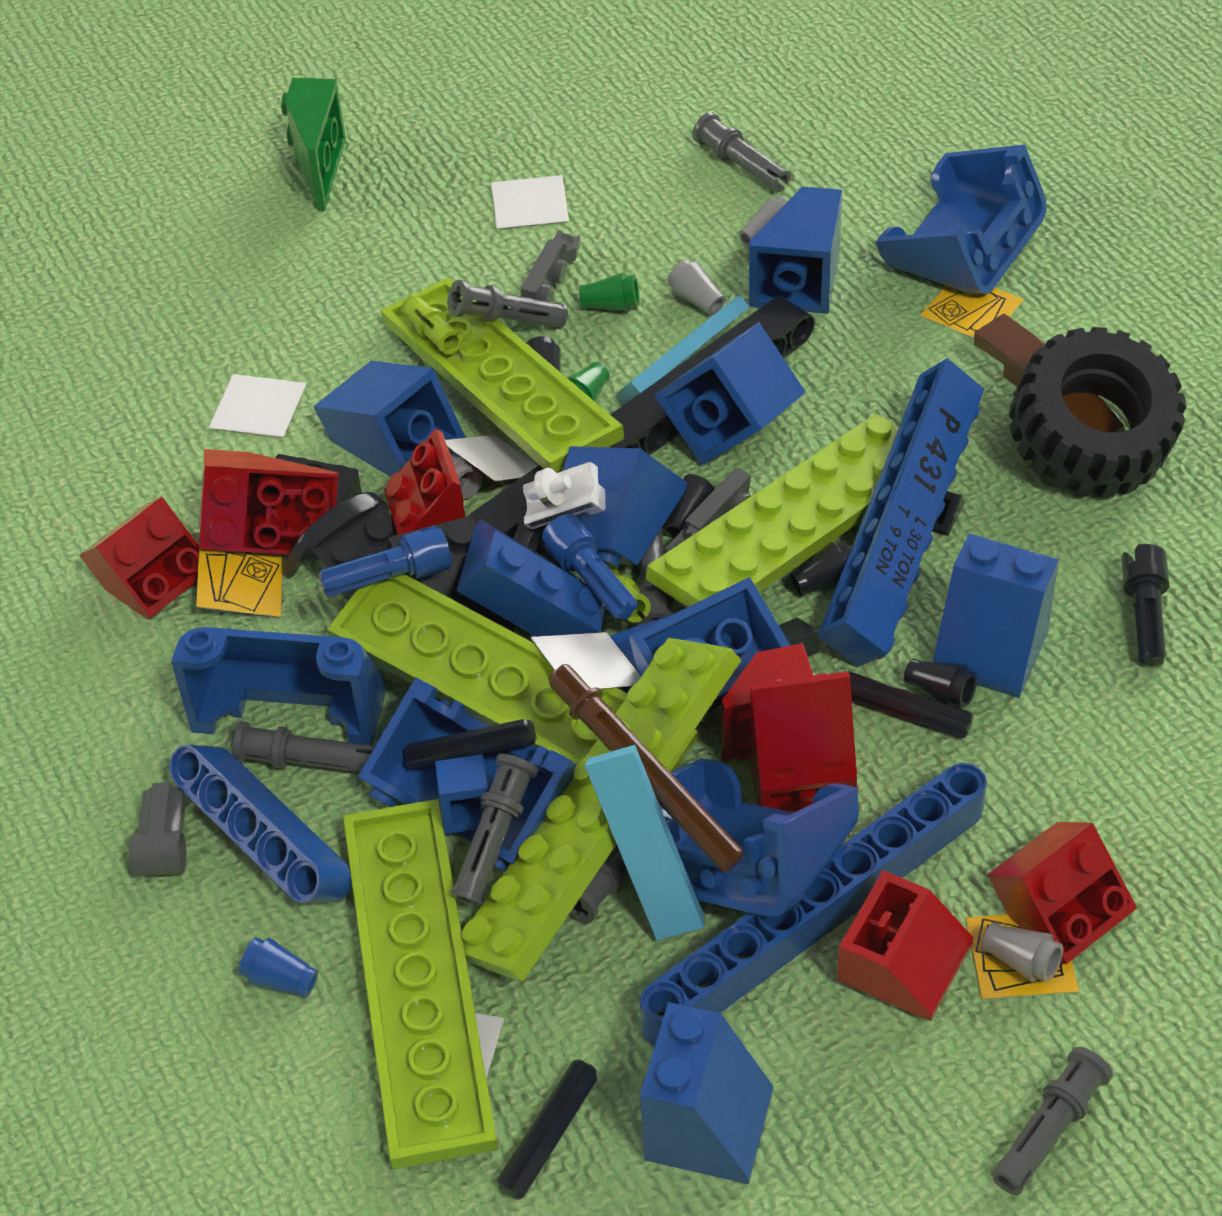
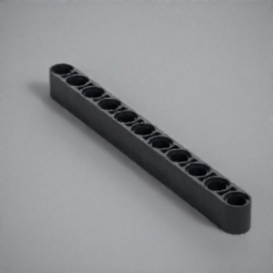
(644, 419)

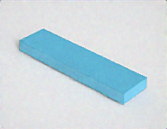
(683, 349)
(645, 842)

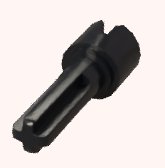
(1146, 582)

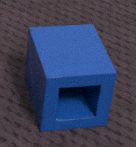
(460, 789)

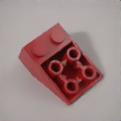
(260, 501)
(801, 739)

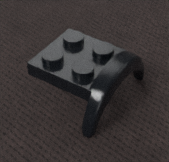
(344, 534)

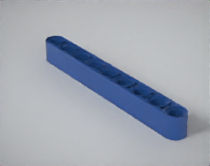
(915, 827)

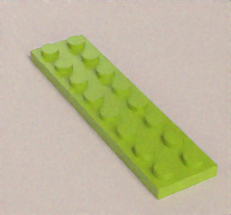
(510, 384)
(781, 521)
(468, 661)
(575, 836)
(418, 986)

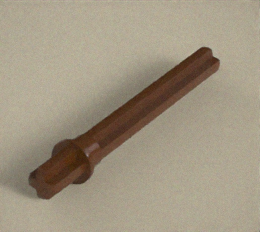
(592, 710)

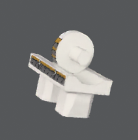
(563, 493)

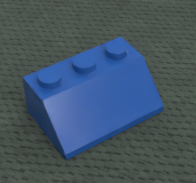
(527, 587)
(727, 619)

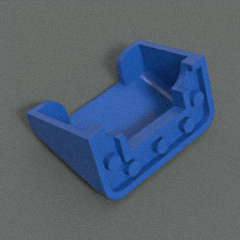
(980, 224)
(229, 666)
(427, 717)
(779, 847)

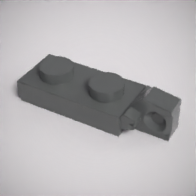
(550, 267)
(723, 499)

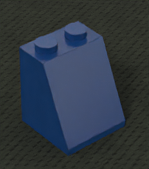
(798, 251)
(730, 394)
(387, 413)
(637, 499)
(997, 612)
(703, 1097)

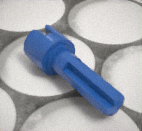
(576, 550)
(416, 555)

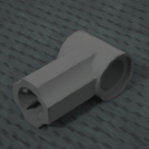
(160, 839)

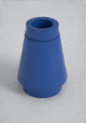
(276, 968)

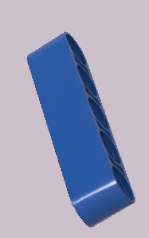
(260, 824)

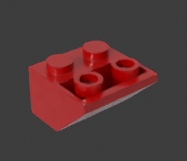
(425, 488)
(145, 559)
(766, 665)
(1064, 887)
(903, 947)

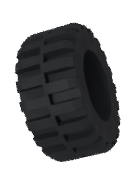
(1117, 371)

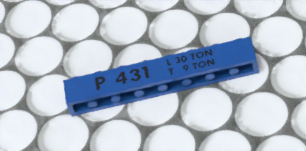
(901, 515)

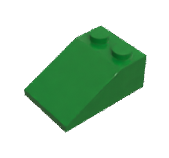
(315, 133)

